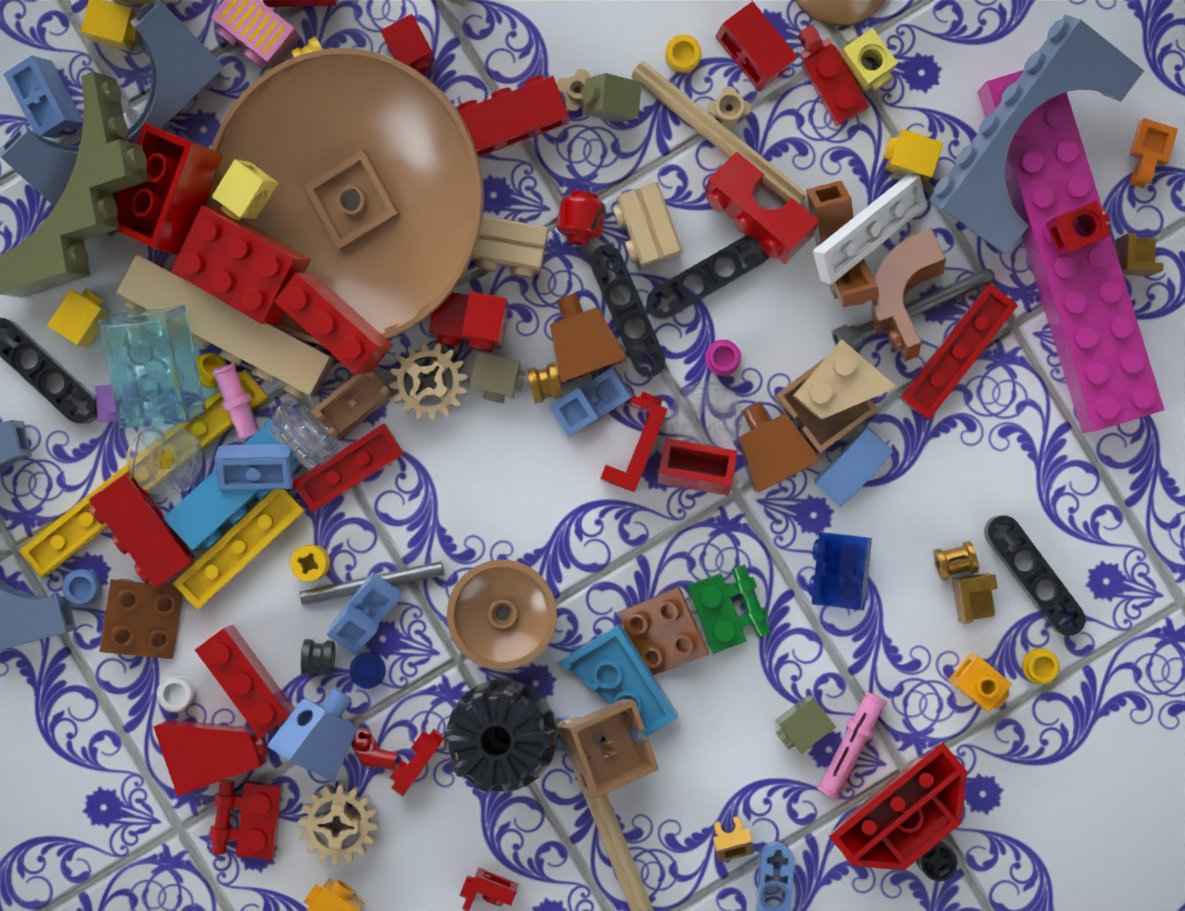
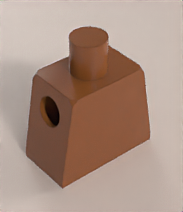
(583, 341)
(773, 448)

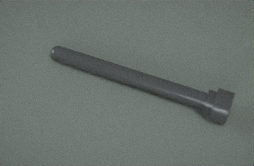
(854, 335)

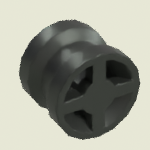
(318, 657)

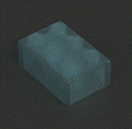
(152, 366)

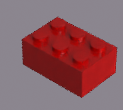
(176, 188)
(238, 264)

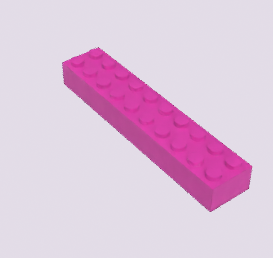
(1086, 288)

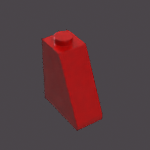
(208, 752)

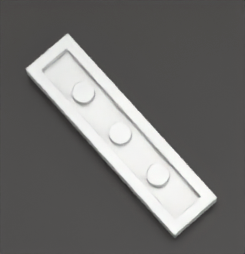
(869, 228)

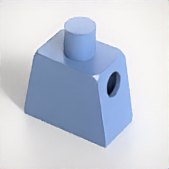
(317, 735)

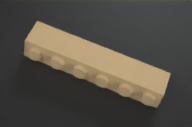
(239, 336)

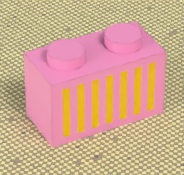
(256, 29)

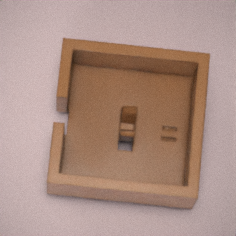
(823, 432)
(627, 758)

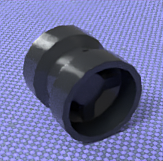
(940, 864)

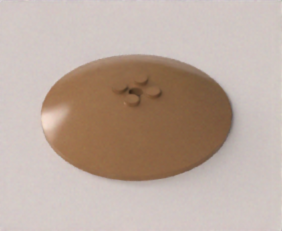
(374, 128)

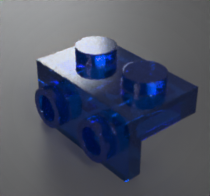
(840, 571)

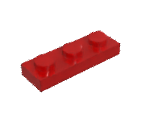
(348, 468)

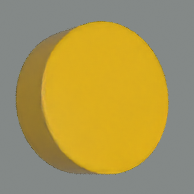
(683, 53)

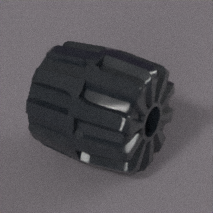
(481, 752)

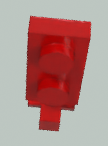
(830, 77)

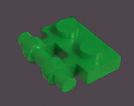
(718, 613)

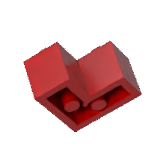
(471, 319)

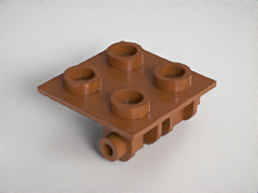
(141, 619)
(664, 631)

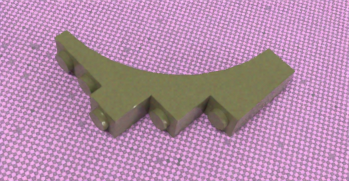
(87, 206)

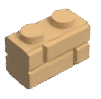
(648, 225)
(510, 246)

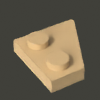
(841, 383)

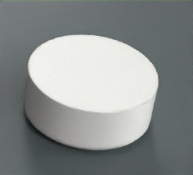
(176, 693)

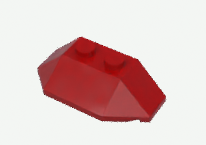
(906, 814)

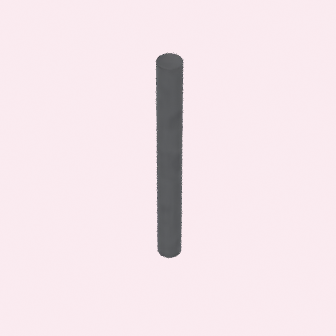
(350, 587)

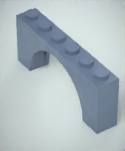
(1067, 61)
(179, 71)
(22, 615)

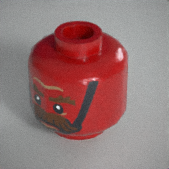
(581, 217)

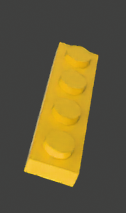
(239, 547)

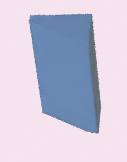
(254, 467)

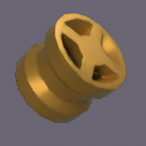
(545, 383)

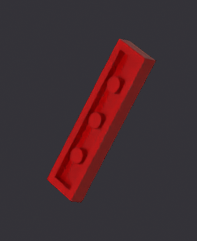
(958, 351)

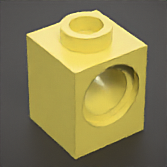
(869, 45)
(244, 190)

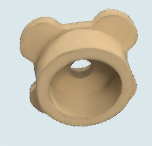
(567, 87)
(729, 97)

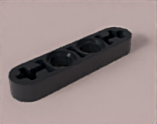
(710, 278)
(632, 309)
(42, 370)
(1037, 572)

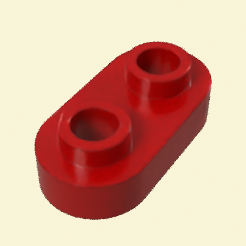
(406, 773)

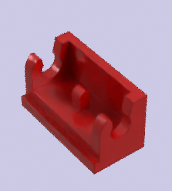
(755, 46)

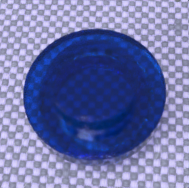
(367, 670)

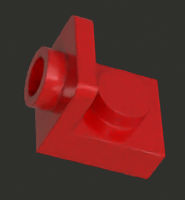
(494, 888)

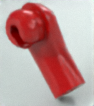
(370, 753)

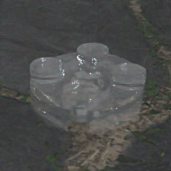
(722, 404)
(303, 434)
(149, 472)

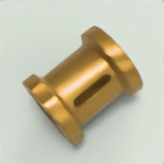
(946, 567)

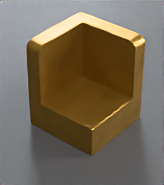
(1137, 255)
(974, 596)

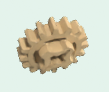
(440, 368)
(322, 823)

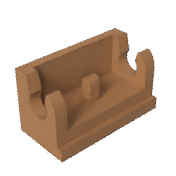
(352, 403)

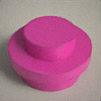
(723, 357)

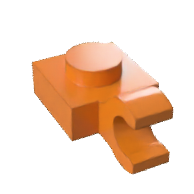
(1152, 146)

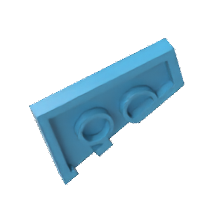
(619, 672)

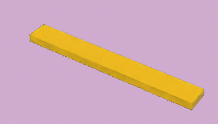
(79, 526)

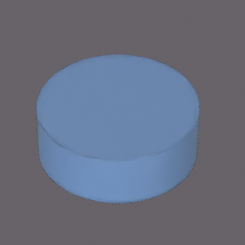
(82, 587)

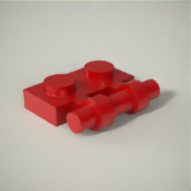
(258, 819)

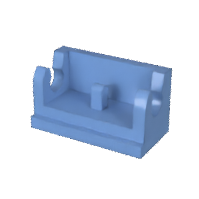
(43, 97)

